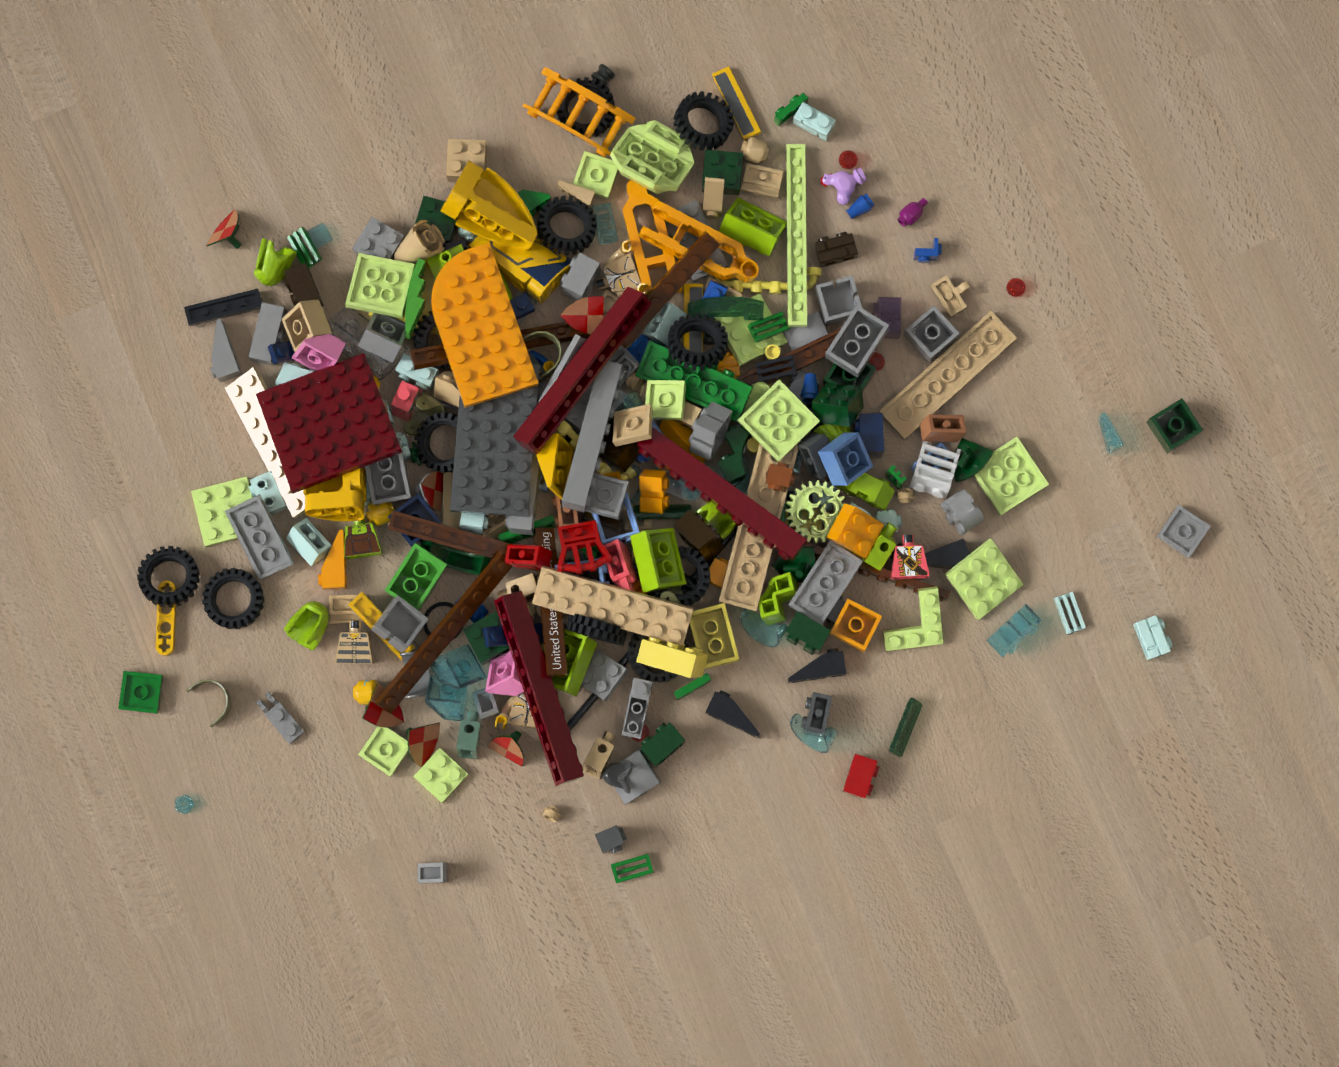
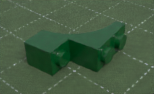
(731, 465)
(456, 559)

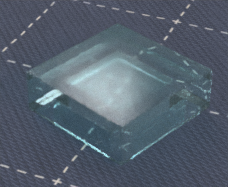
(319, 235)

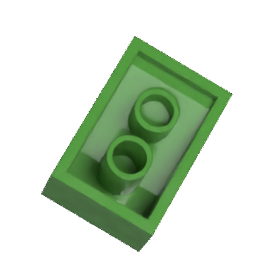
(416, 576)

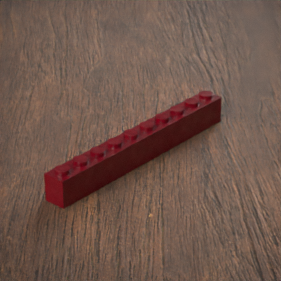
(582, 370)
(723, 495)
(539, 688)

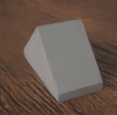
(486, 704)
(433, 873)

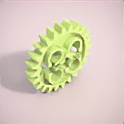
(801, 502)

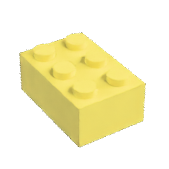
(714, 635)
(672, 657)

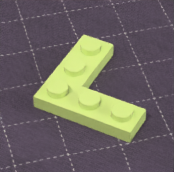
(925, 635)

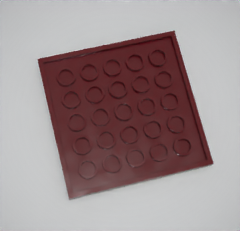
(328, 423)

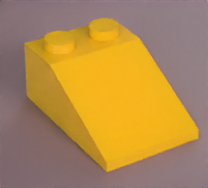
(555, 462)

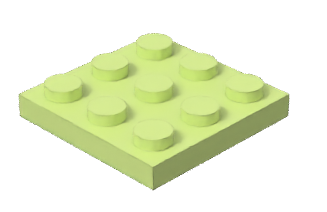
(379, 285)
(741, 341)
(778, 420)
(1010, 477)
(211, 506)
(984, 579)

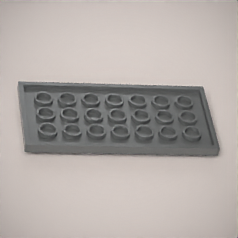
(489, 463)

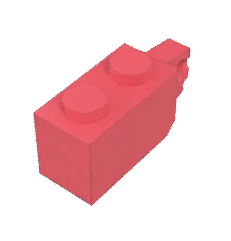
(622, 568)

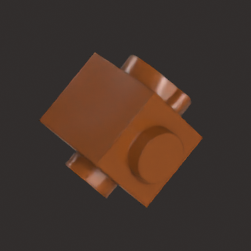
(779, 477)

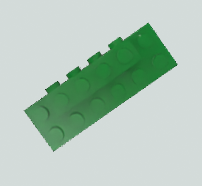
(702, 385)

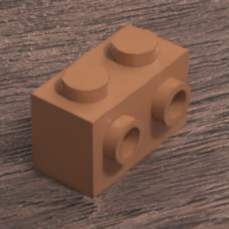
(942, 428)
(565, 515)

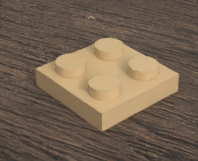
(632, 425)

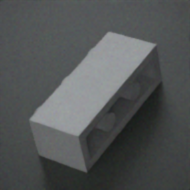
(267, 332)

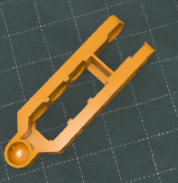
(637, 196)
(741, 267)

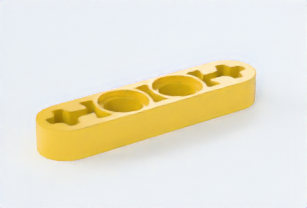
(163, 618)

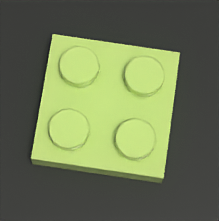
(596, 174)
(666, 399)
(385, 750)
(441, 775)

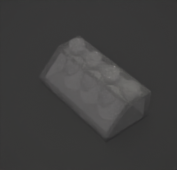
(350, 327)

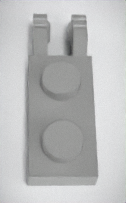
(281, 719)

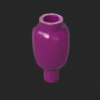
(911, 212)

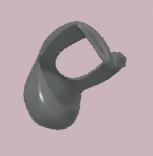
(616, 774)

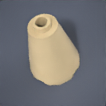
(421, 242)

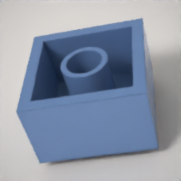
(845, 459)

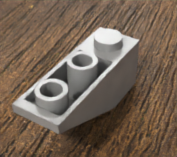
(637, 708)

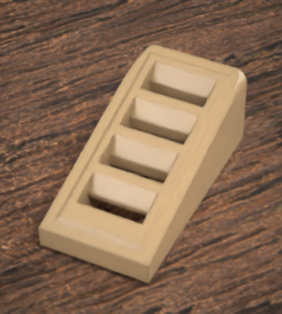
(585, 195)

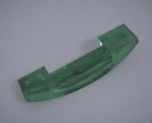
(728, 307)

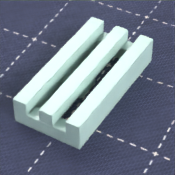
(1076, 609)

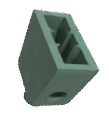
(469, 743)

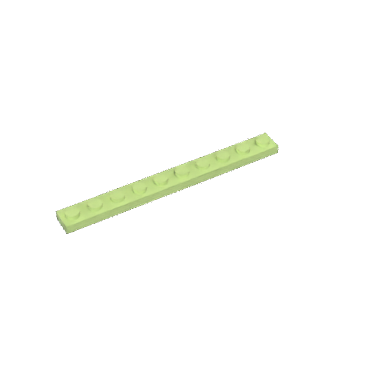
(796, 235)

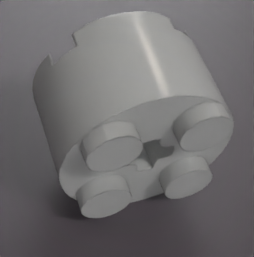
(962, 512)

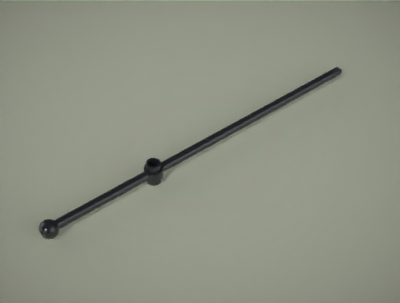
(691, 582)

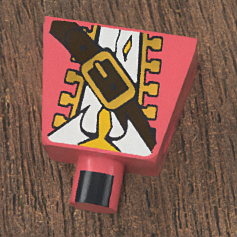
(405, 400)
(909, 560)

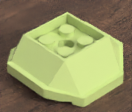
(653, 157)

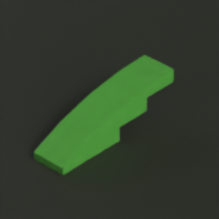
(414, 302)

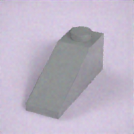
(223, 356)

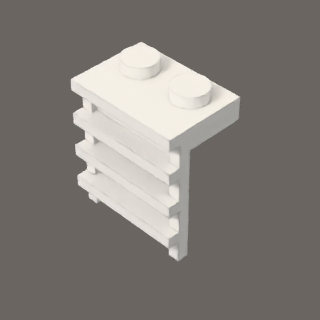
(931, 479)

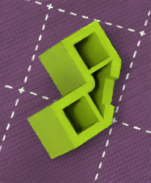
(871, 490)
(780, 589)

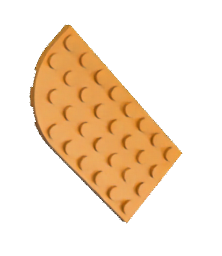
(480, 328)

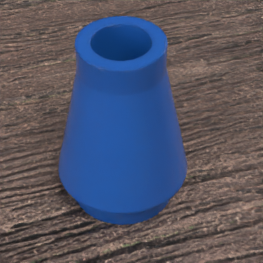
(860, 206)
(810, 388)

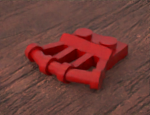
(577, 537)

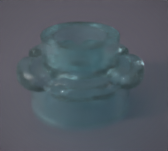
(183, 799)

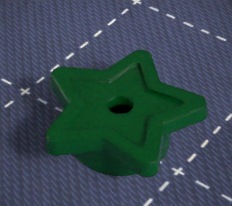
(414, 457)

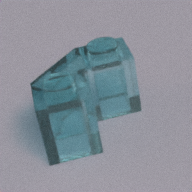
(1014, 630)

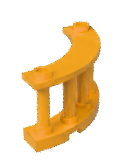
(584, 96)

